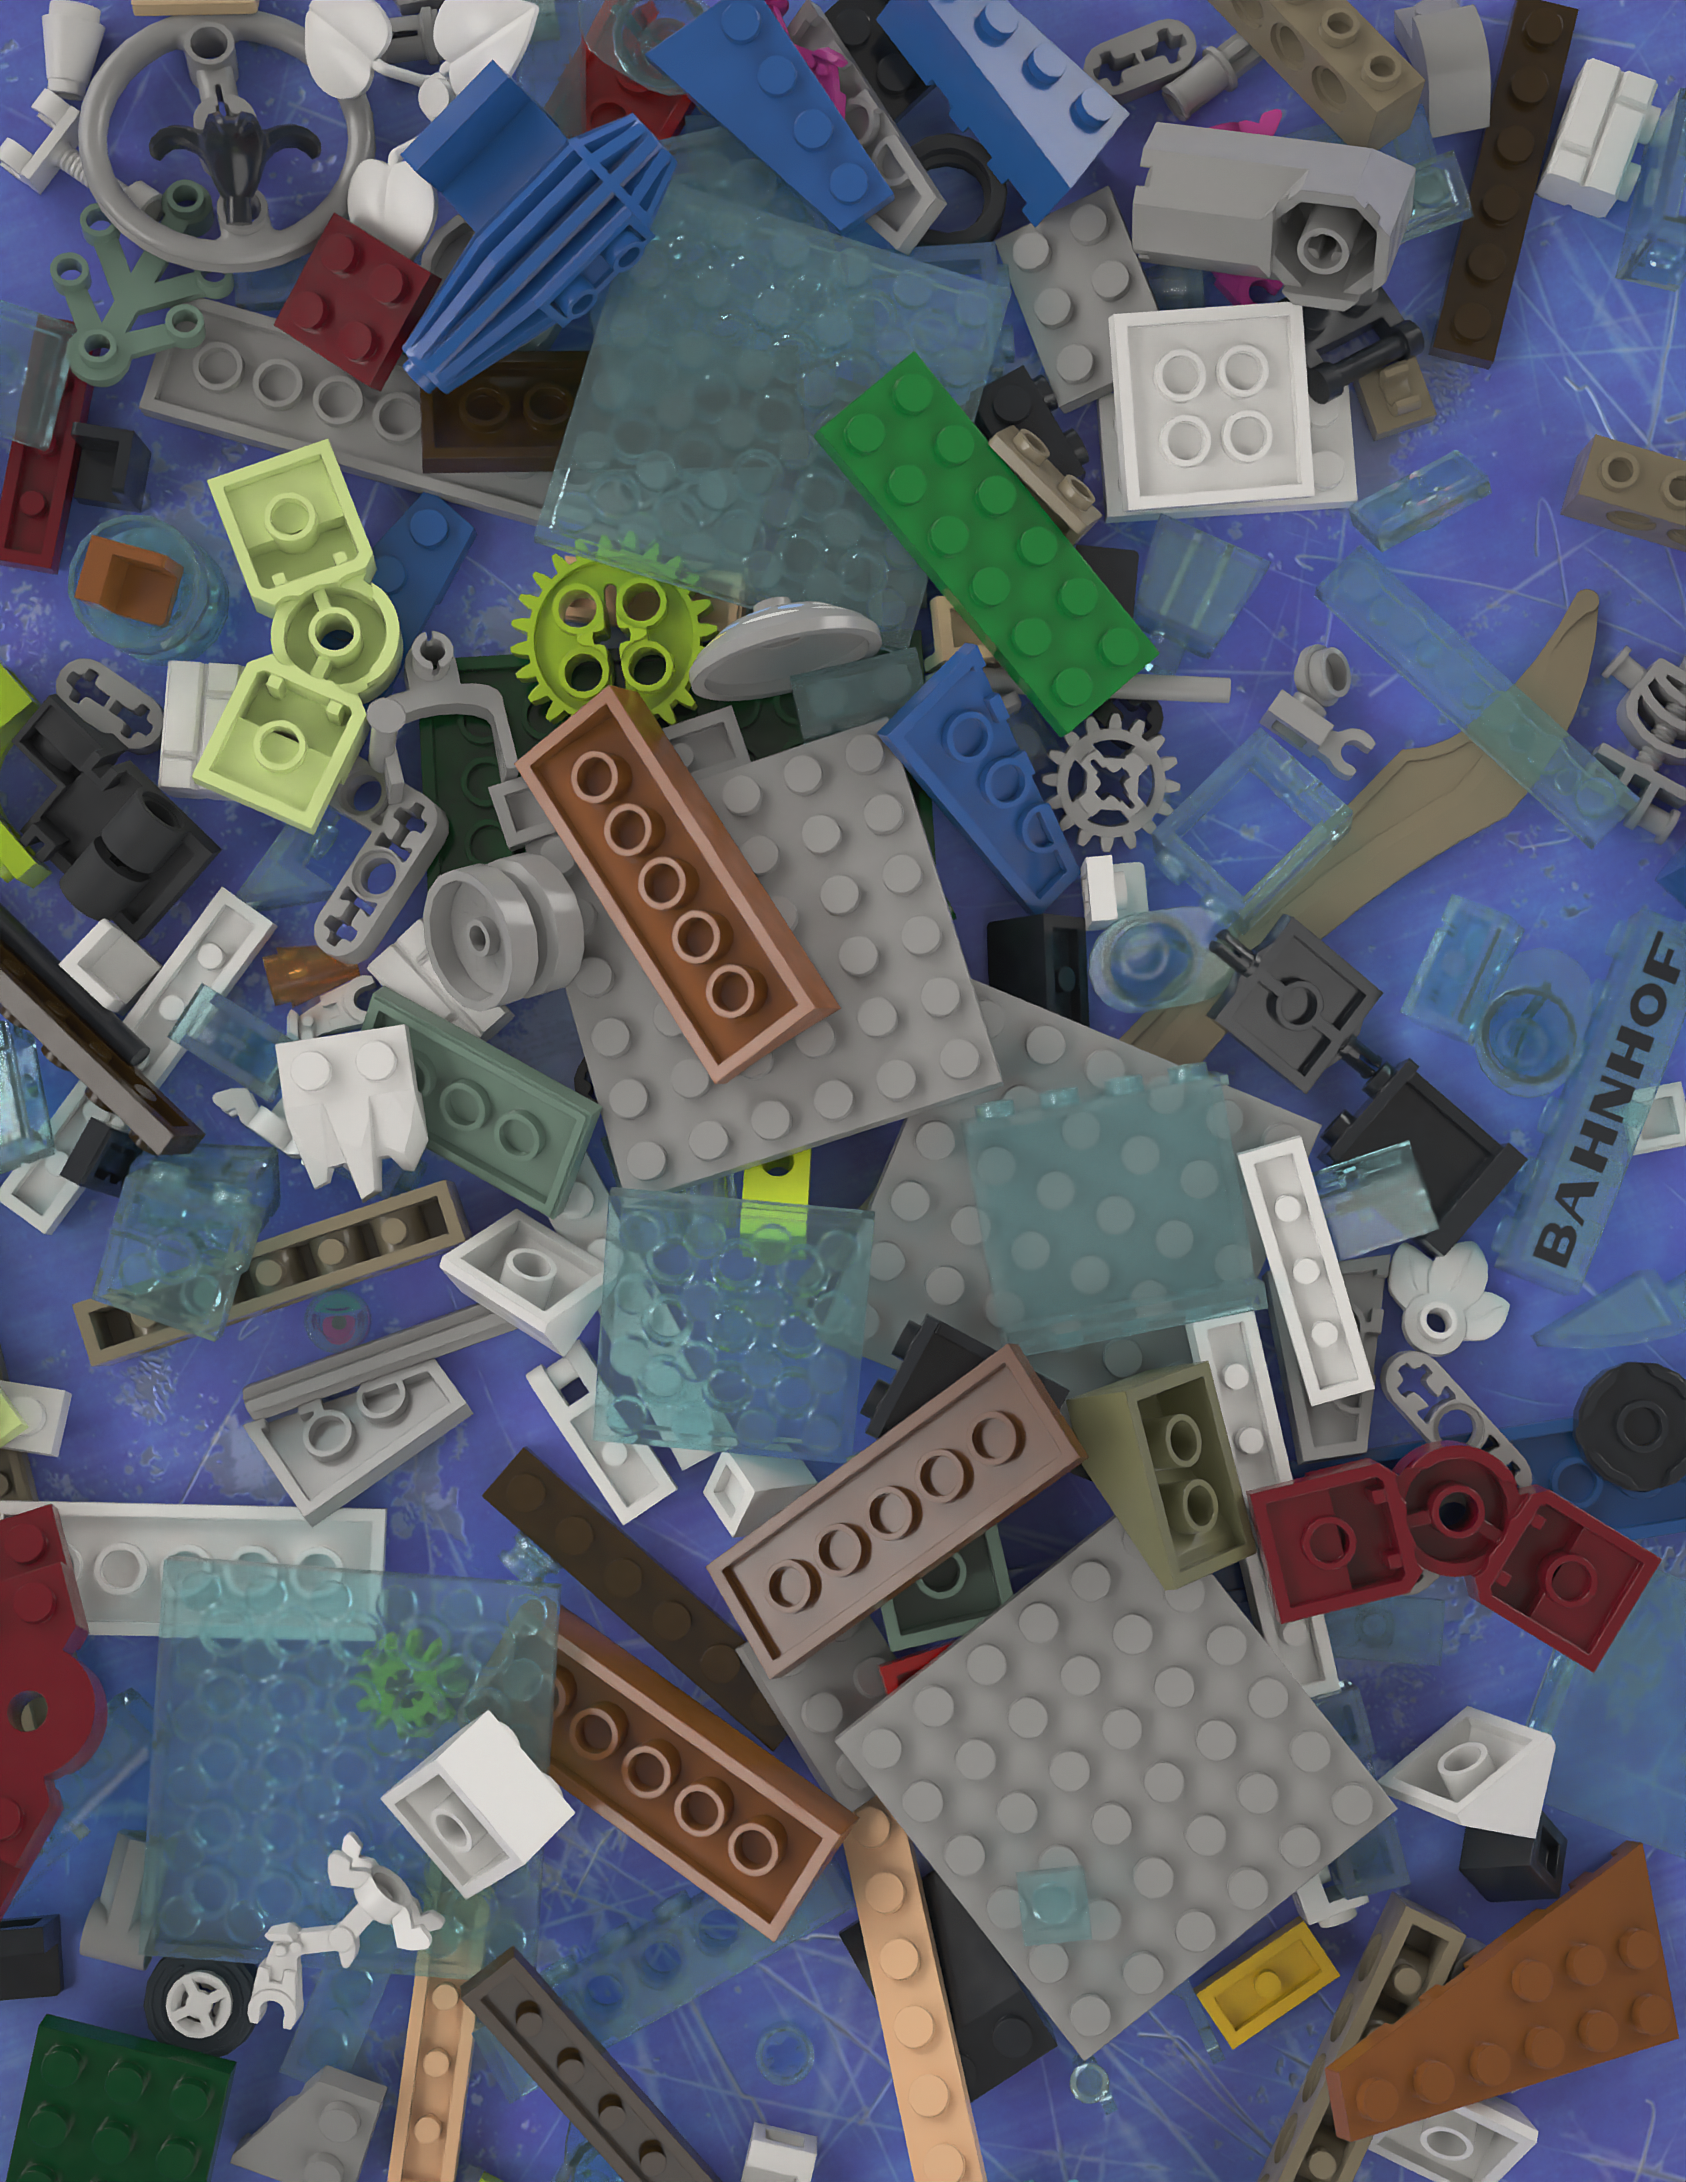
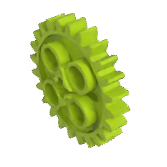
(559, 648)

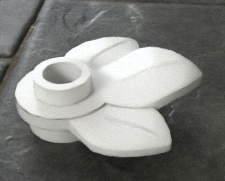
(1445, 1287)

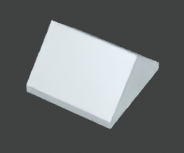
(529, 1279)
(1478, 1773)
(1461, 2144)

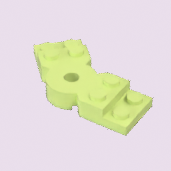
(310, 569)

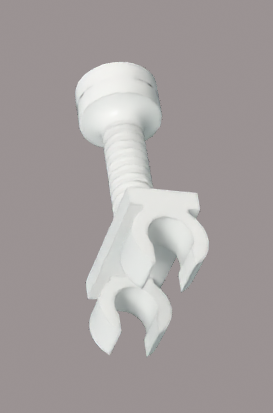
(60, 152)

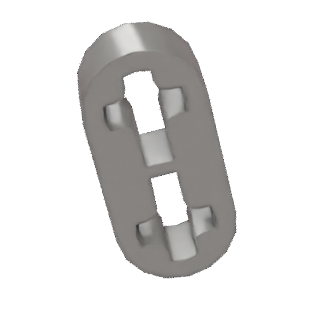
(1133, 50)
(121, 695)

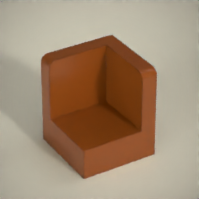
(129, 581)

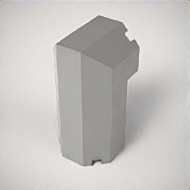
(1273, 210)

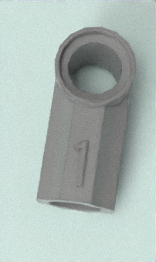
(115, 1917)

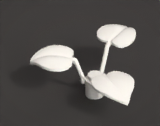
(345, 49)

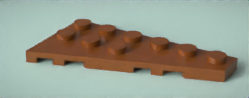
(1529, 2007)

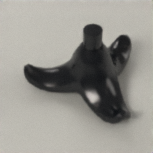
(235, 154)

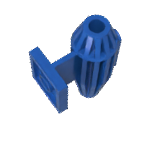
(546, 219)

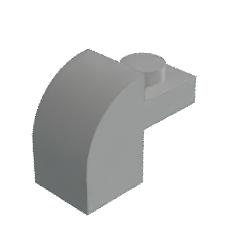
(1453, 57)

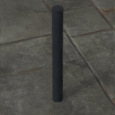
(47, 967)

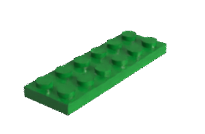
(986, 544)

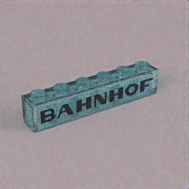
(1600, 1108)

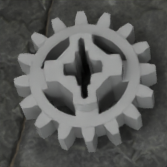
(1132, 761)

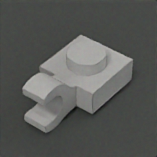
(1303, 725)

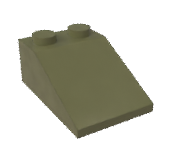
(1167, 1469)

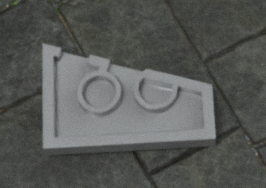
(1339, 1426)
(350, 1443)

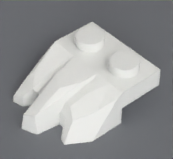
(353, 1104)

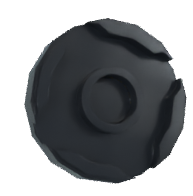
(1633, 1426)

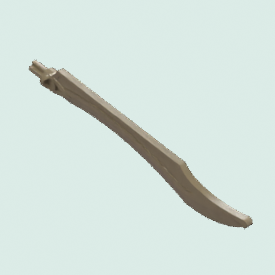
(1399, 822)

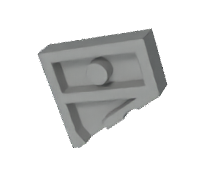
(318, 2132)

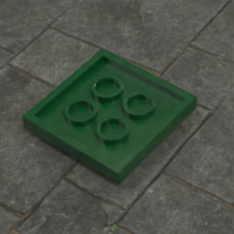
(118, 2108)

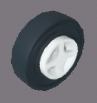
(183, 2013)

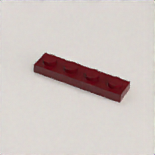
(42, 486)

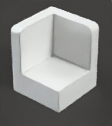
(111, 967)
(754, 1489)
(779, 2155)

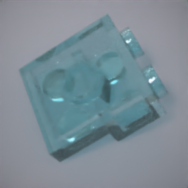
(178, 1249)

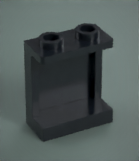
(1455, 1155)
(931, 1361)

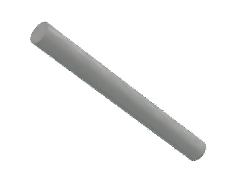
(1143, 687)

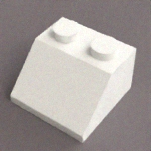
(479, 1805)

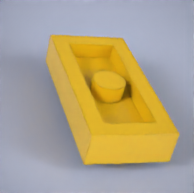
(1266, 1982)

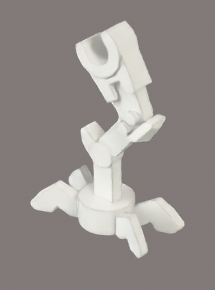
(332, 1015)
(379, 1897)

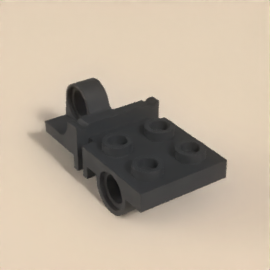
(108, 825)

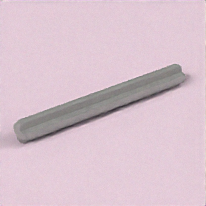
(372, 1360)

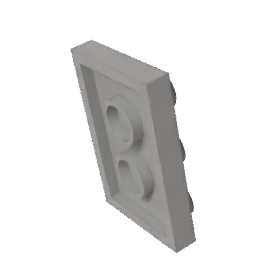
(1068, 284)
(825, 1699)

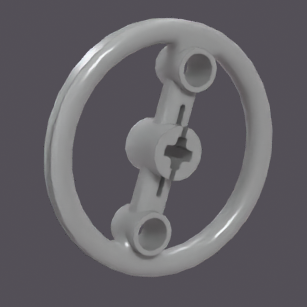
(200, 37)

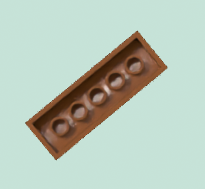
(675, 883)
(687, 1782)

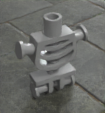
(1648, 690)

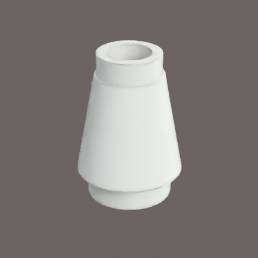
(71, 46)

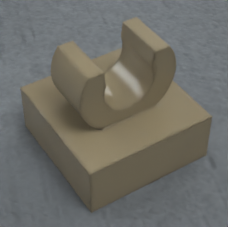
(1394, 399)

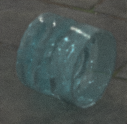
(198, 607)

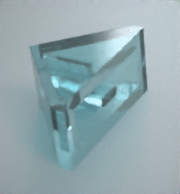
(231, 1041)

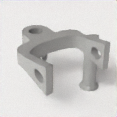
(433, 694)

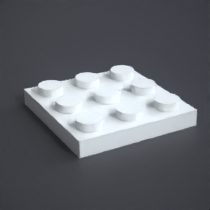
(1211, 406)

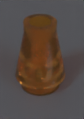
(304, 973)

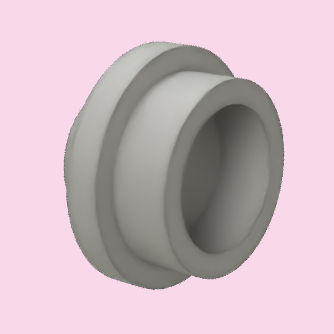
(1322, 674)

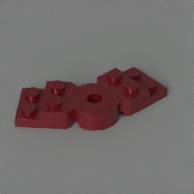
(1523, 1551)
(38, 1635)

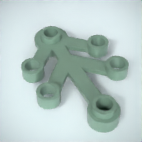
(136, 291)

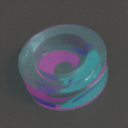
(337, 1320)

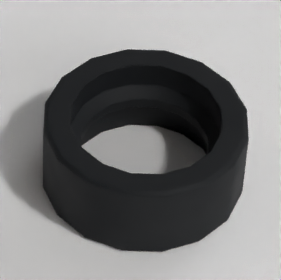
(971, 156)

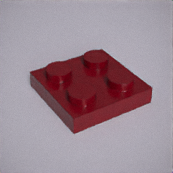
(357, 302)

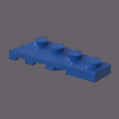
(761, 90)
(416, 568)
(970, 766)

